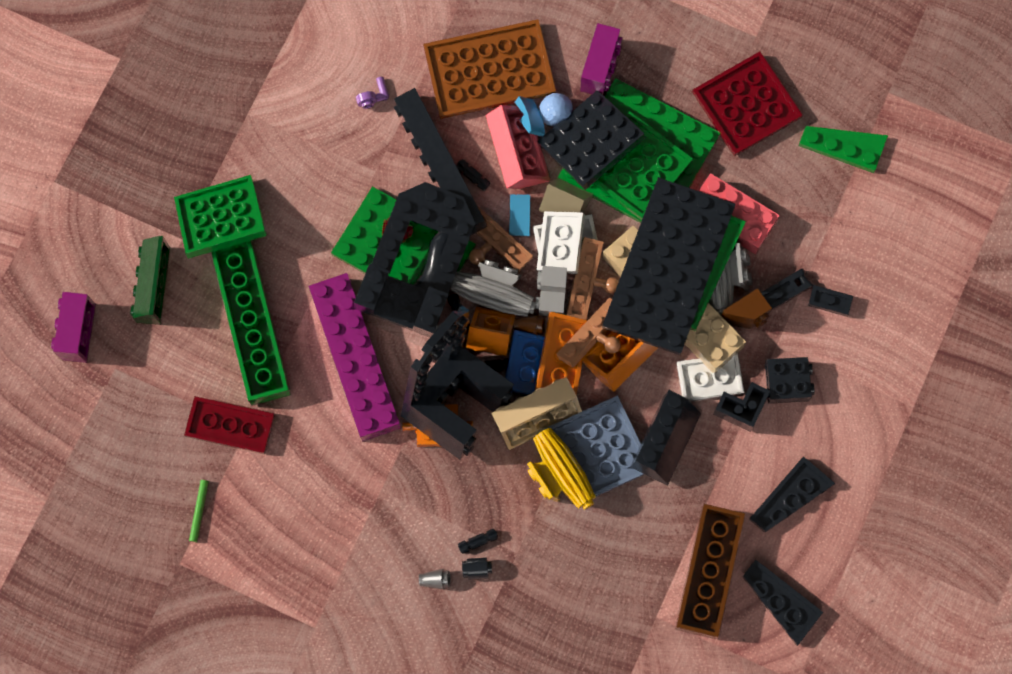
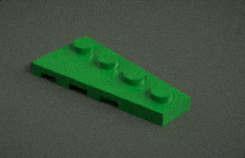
(849, 147)

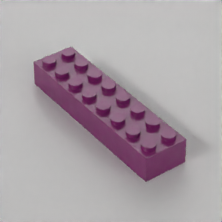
(354, 357)

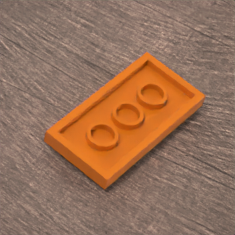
(558, 332)

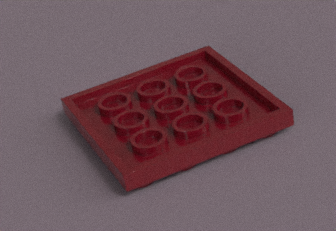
(747, 103)

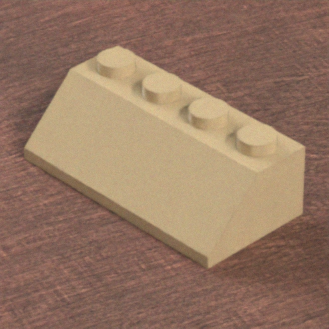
(535, 412)

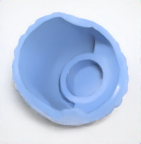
(555, 108)

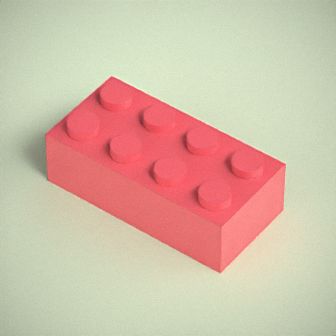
(758, 218)

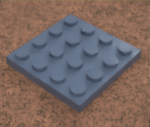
(602, 444)

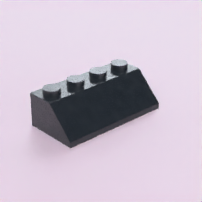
(666, 437)

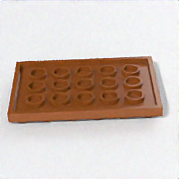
(489, 68)

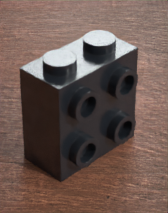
(789, 380)

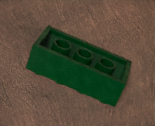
(151, 281)

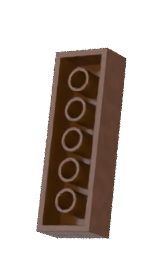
(710, 571)

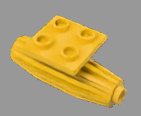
(560, 471)

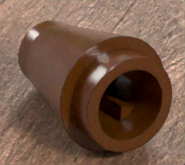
(530, 324)

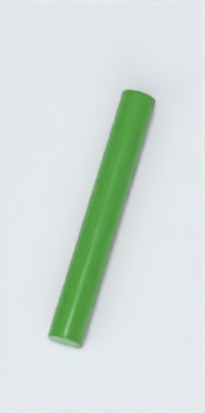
(198, 511)

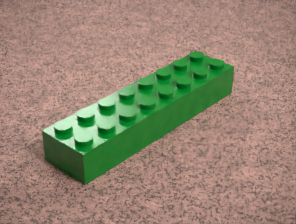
(251, 323)

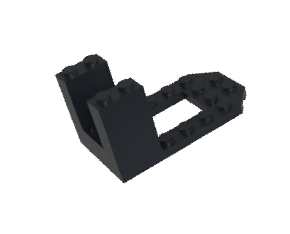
(398, 300)
(455, 369)

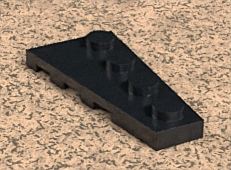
(795, 491)
(786, 605)

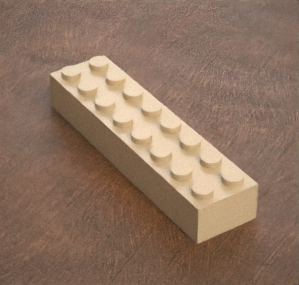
(714, 338)

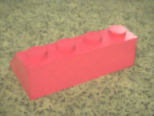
(516, 149)

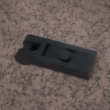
(787, 289)

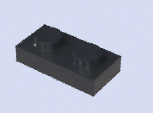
(830, 301)

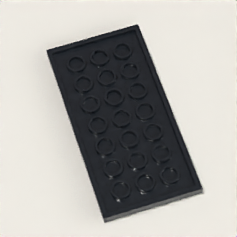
(668, 266)

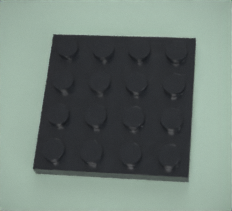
(591, 140)

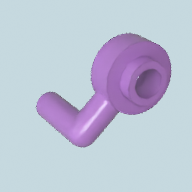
(368, 98)

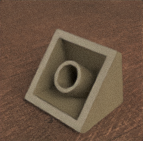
(564, 198)

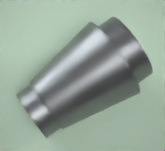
(435, 579)

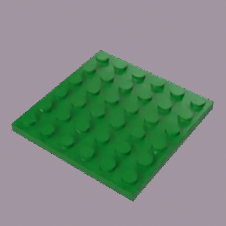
(680, 129)

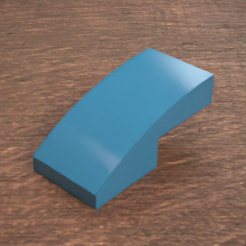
(532, 117)
(519, 215)

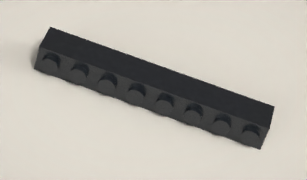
(434, 151)

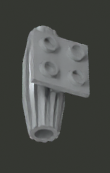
(735, 274)
(494, 289)

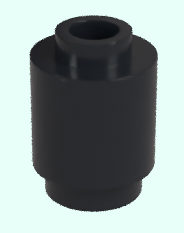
(476, 568)

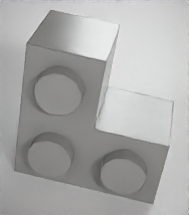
(553, 288)

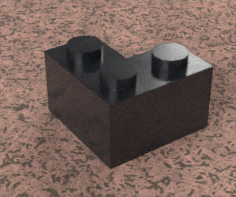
(742, 412)

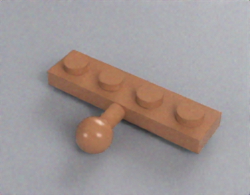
(502, 243)
(586, 279)
(587, 337)

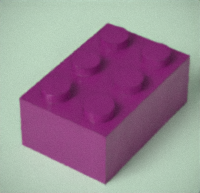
(601, 59)
(73, 327)

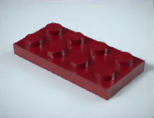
(229, 425)

